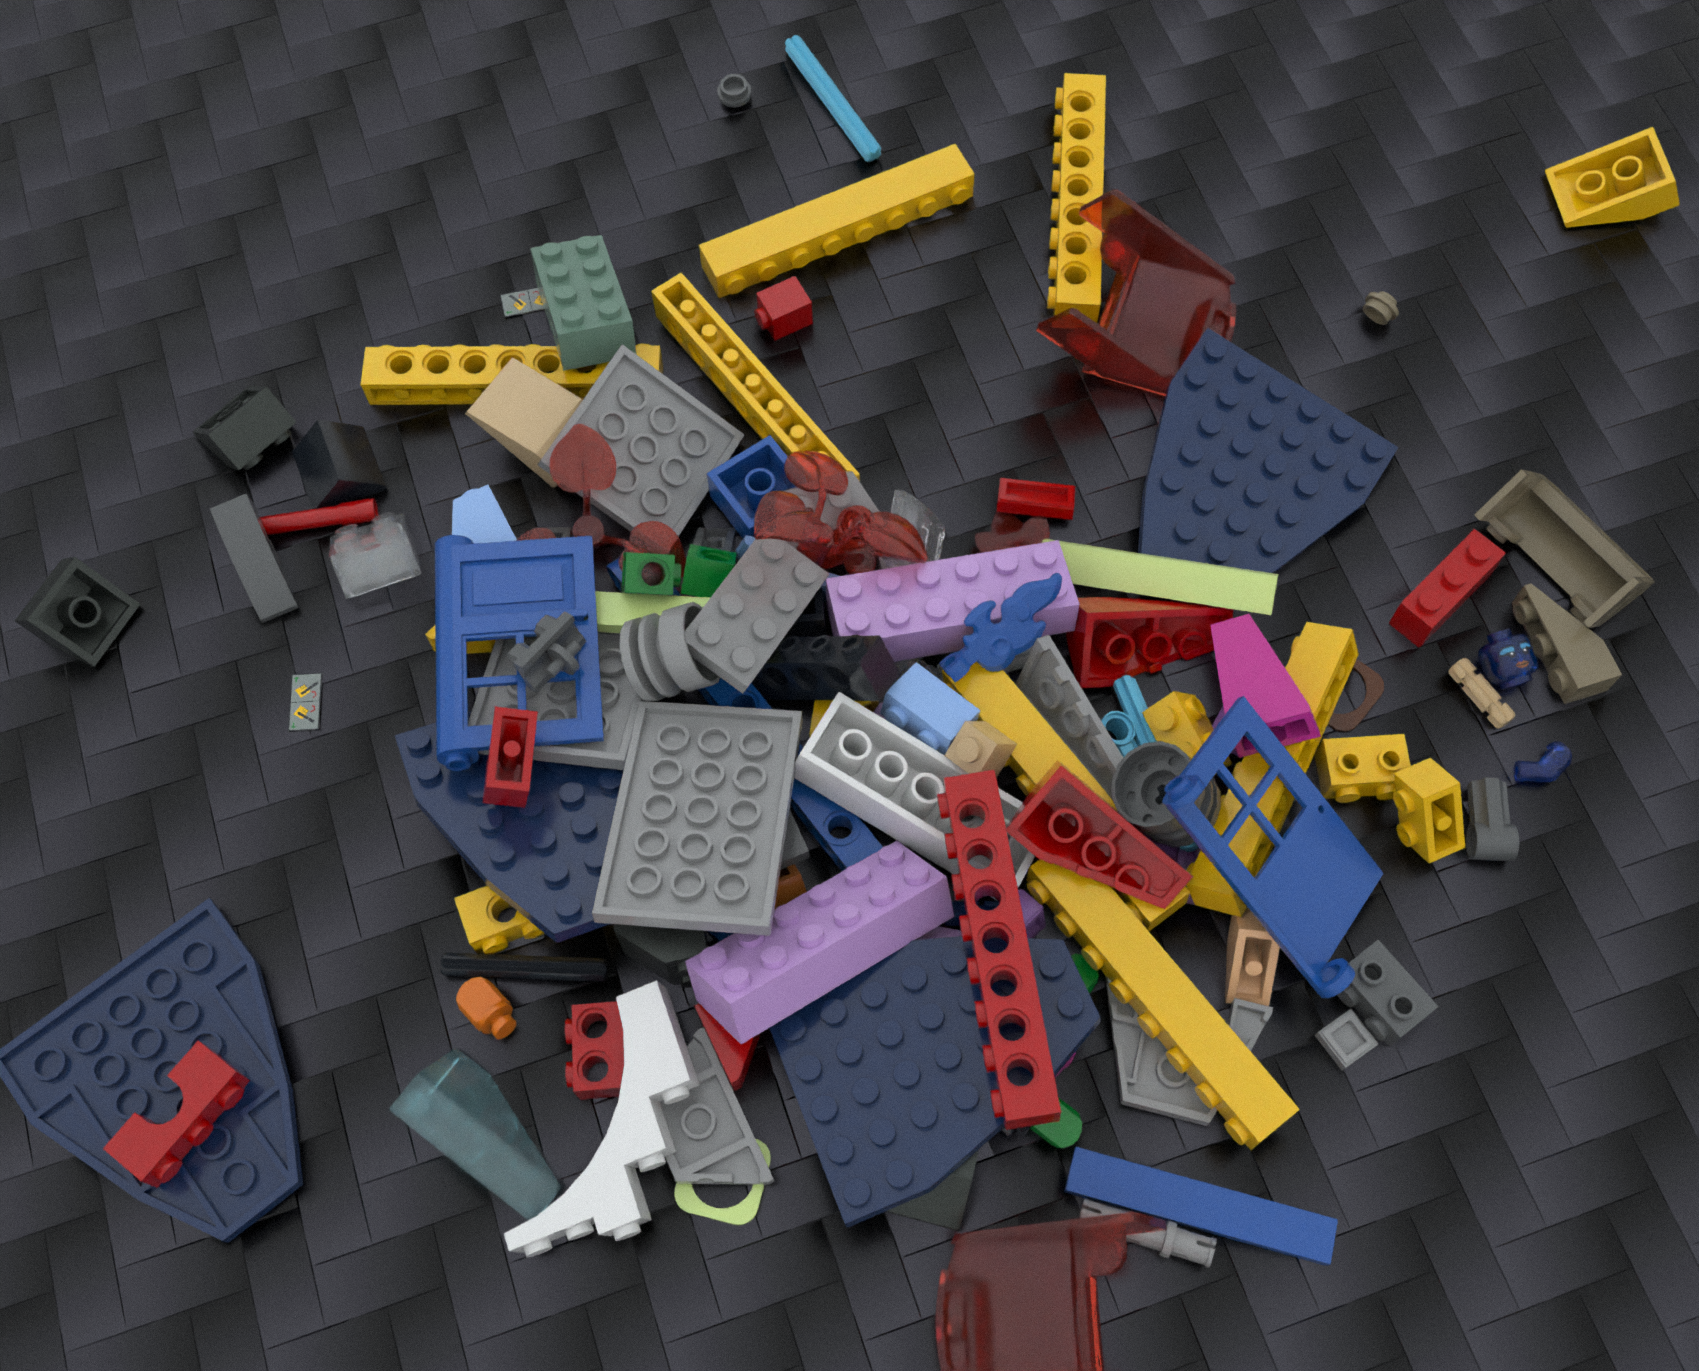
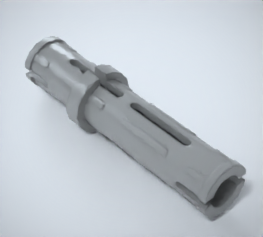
(1169, 1242)

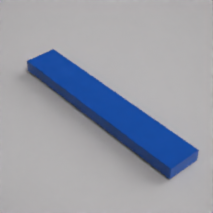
(1202, 1206)

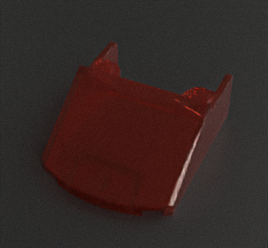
(1157, 303)
(1031, 1294)

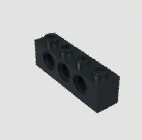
(827, 665)

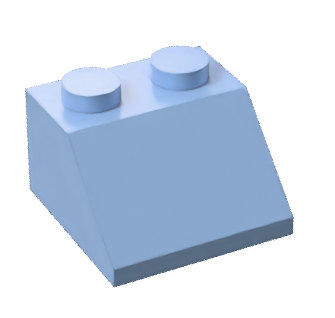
(927, 708)

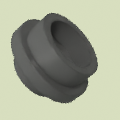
(734, 90)

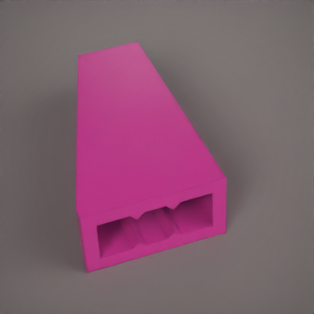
(1253, 670)

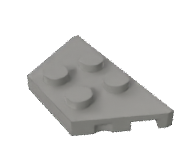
(711, 1129)

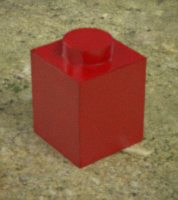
(783, 308)

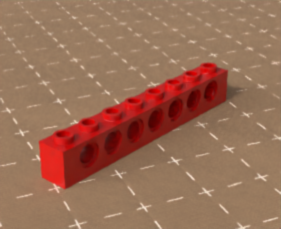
(1038, 1101)

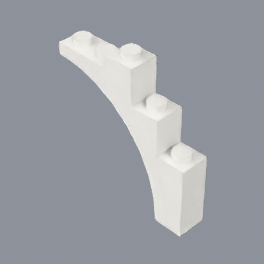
(638, 1136)

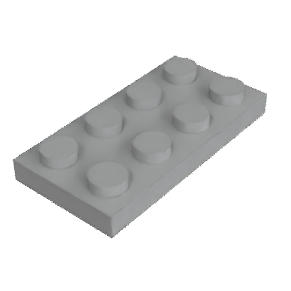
(753, 610)

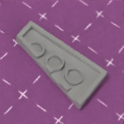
(1064, 706)

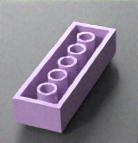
(924, 606)
(820, 940)

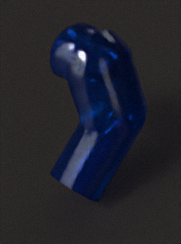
(1548, 768)

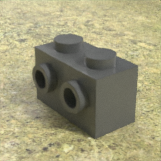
(1386, 995)

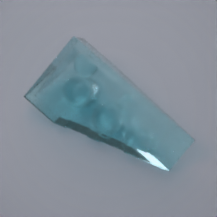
(471, 1122)

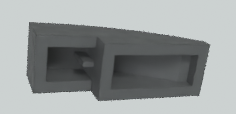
(254, 557)

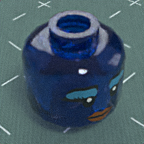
(1508, 659)

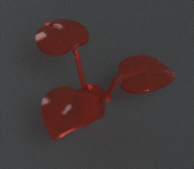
(587, 462)
(787, 519)

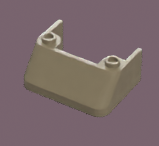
(1565, 546)

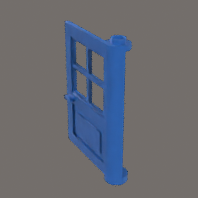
(503, 594)
(1314, 874)

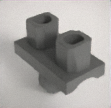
(550, 653)

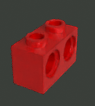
(591, 1051)

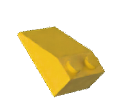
(1615, 182)

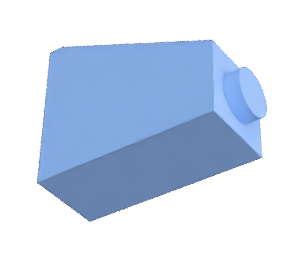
(480, 517)

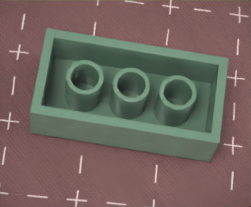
(582, 301)

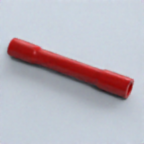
(343, 513)

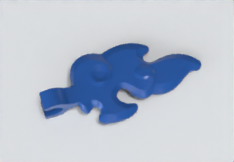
(998, 644)

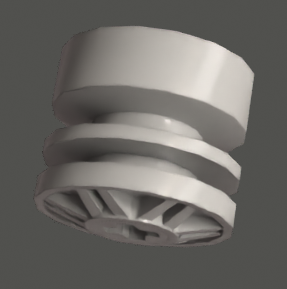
(658, 654)

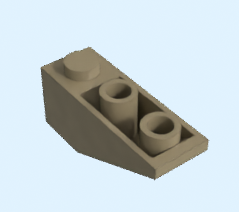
(1571, 652)

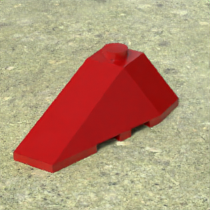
(1137, 636)
(1082, 832)

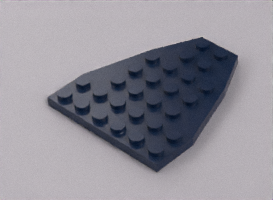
(1250, 464)
(535, 856)
(122, 1035)
(899, 1071)

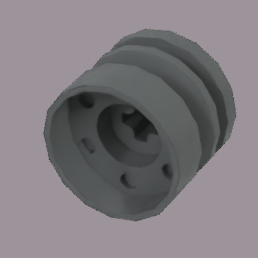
(1140, 786)

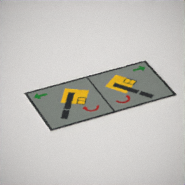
(521, 302)
(305, 702)

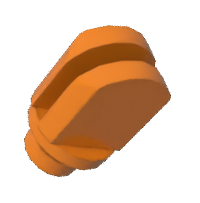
(486, 1007)

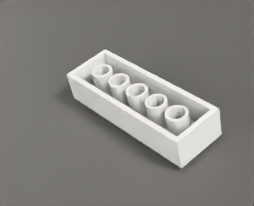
(891, 782)

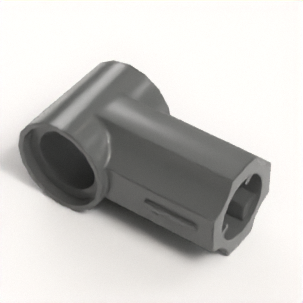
(1490, 831)

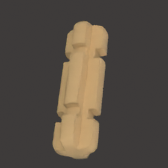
(1482, 693)

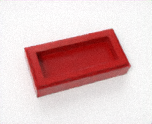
(1036, 498)

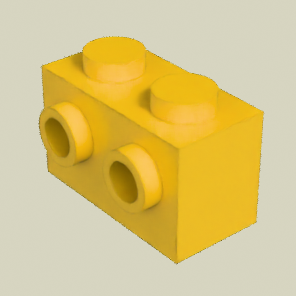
(1181, 722)
(1360, 766)
(1429, 810)

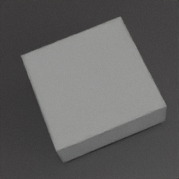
(1346, 1039)

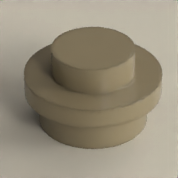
(1380, 307)

